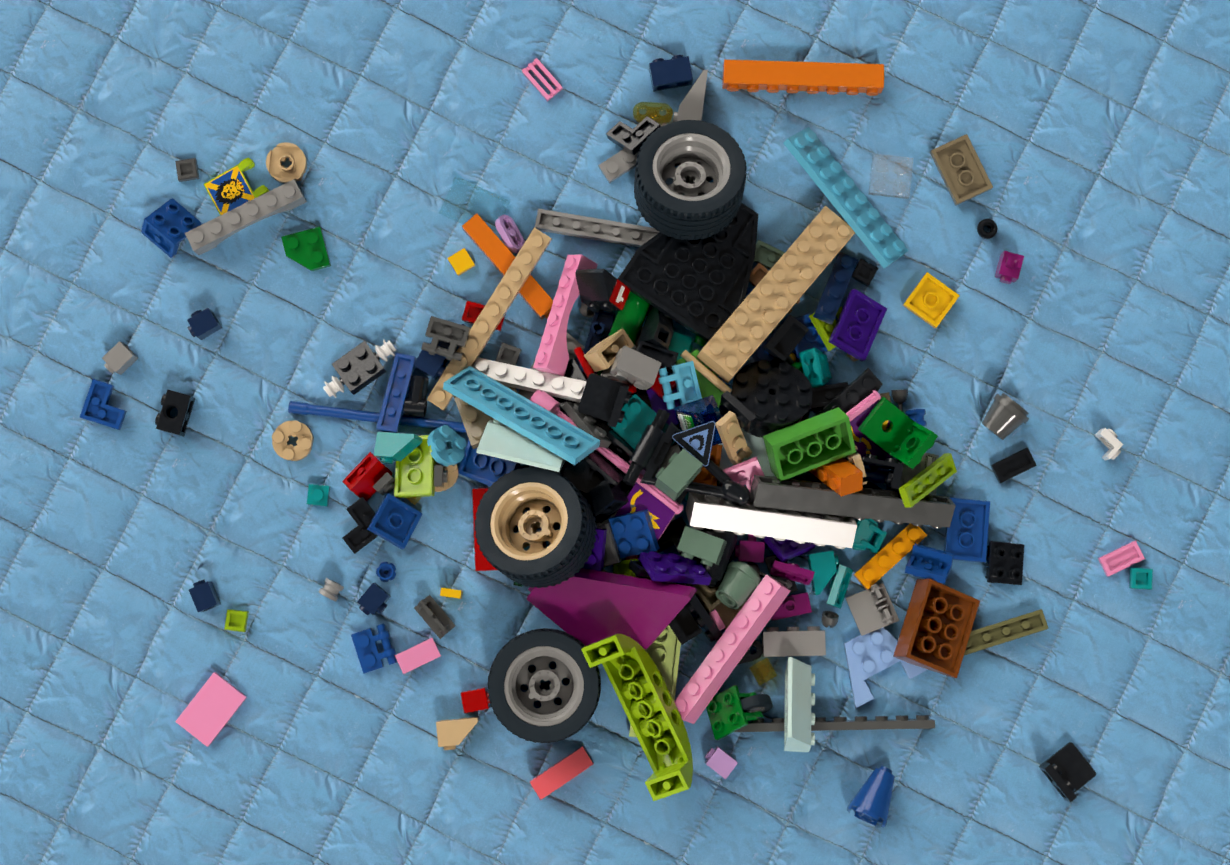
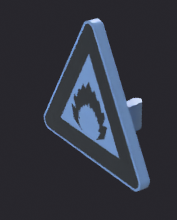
(697, 441)

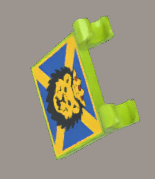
(232, 188)

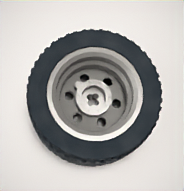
(681, 198)
(516, 708)

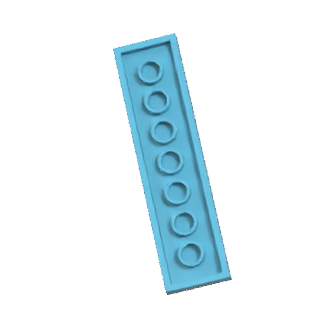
(846, 197)
(522, 415)

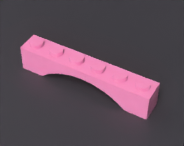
(553, 350)

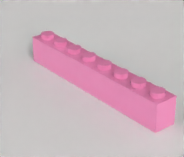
(730, 648)

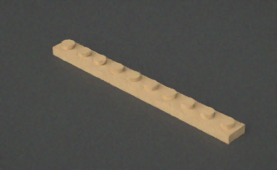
(493, 312)

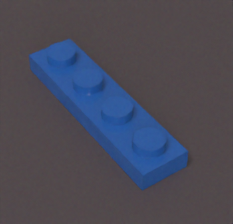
(396, 393)

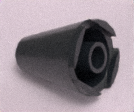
(717, 571)

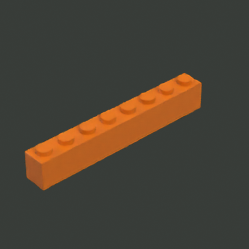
(803, 76)

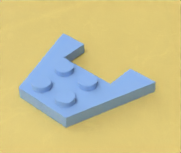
(870, 655)

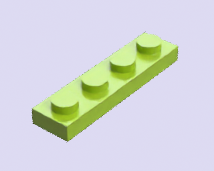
(927, 480)

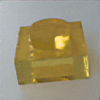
(763, 671)

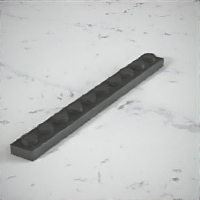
(841, 723)

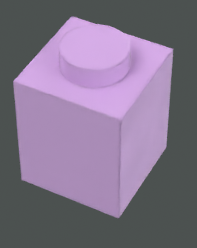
(720, 762)

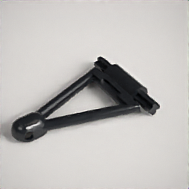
(652, 451)

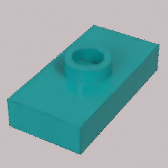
(839, 586)

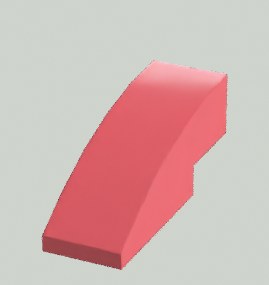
(561, 773)

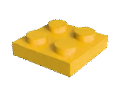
(931, 300)

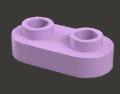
(509, 233)

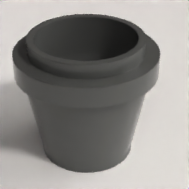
(1004, 416)

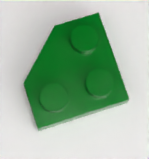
(307, 249)

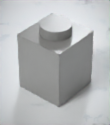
(119, 358)

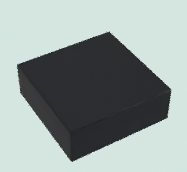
(864, 272)

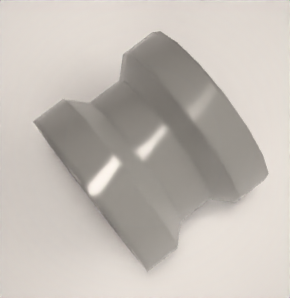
(331, 589)

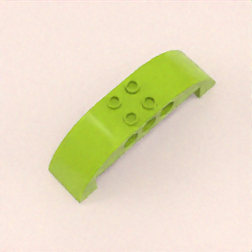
(648, 710)

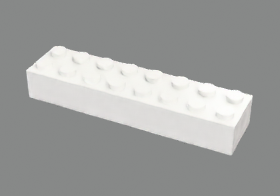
(721, 516)

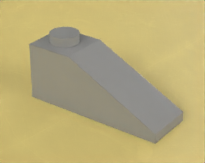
(692, 105)

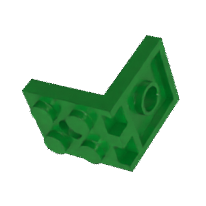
(904, 437)

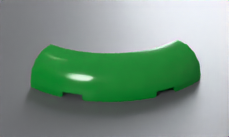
(630, 318)

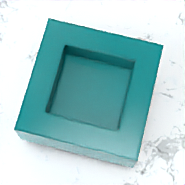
(318, 495)
(1141, 578)

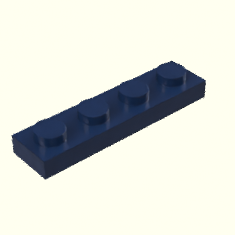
(835, 288)

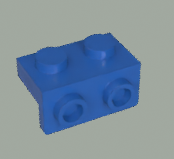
(929, 563)

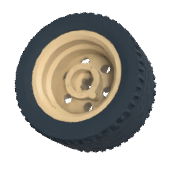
(503, 510)

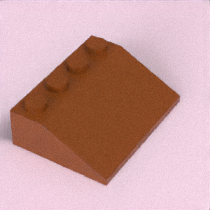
(936, 627)

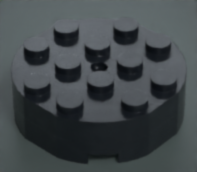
(774, 394)

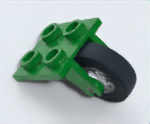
(733, 710)

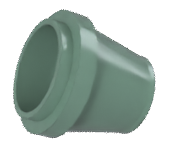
(737, 584)

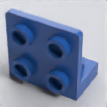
(168, 226)

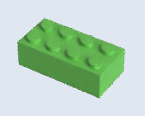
(809, 444)

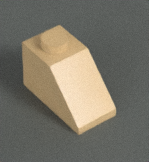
(604, 352)
(454, 731)

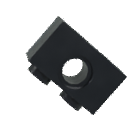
(178, 424)

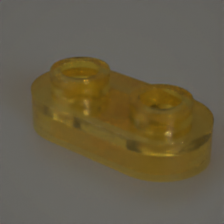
(653, 112)

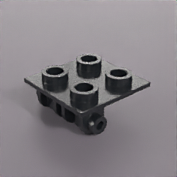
(1005, 563)

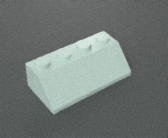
(798, 706)

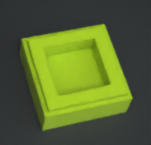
(236, 620)

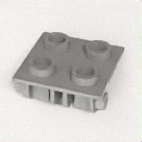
(872, 609)

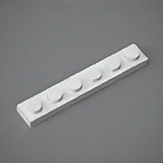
(531, 379)

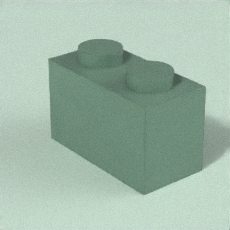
(678, 474)
(701, 545)

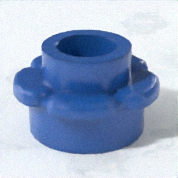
(380, 572)

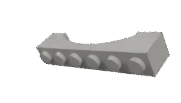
(220, 228)

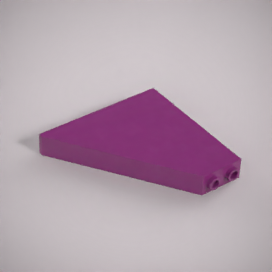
(607, 604)

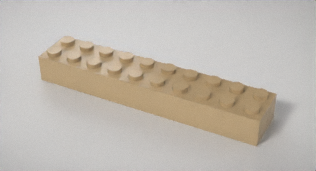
(776, 294)

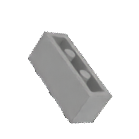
(793, 642)

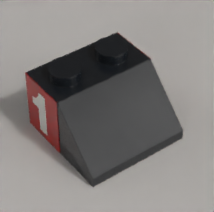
(601, 290)

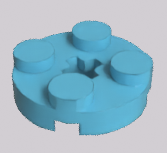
(455, 443)

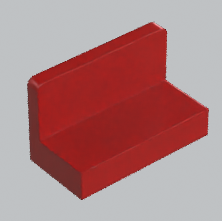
(365, 476)

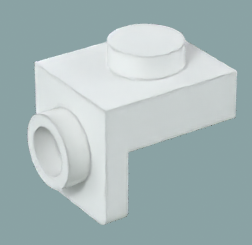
(1109, 439)

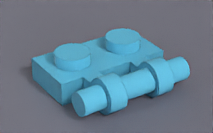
(686, 383)

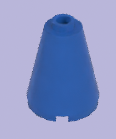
(874, 797)

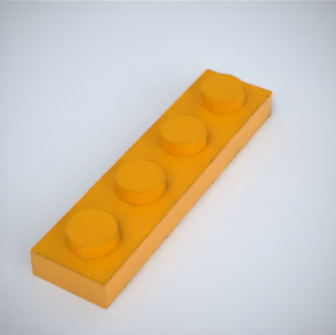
(889, 555)

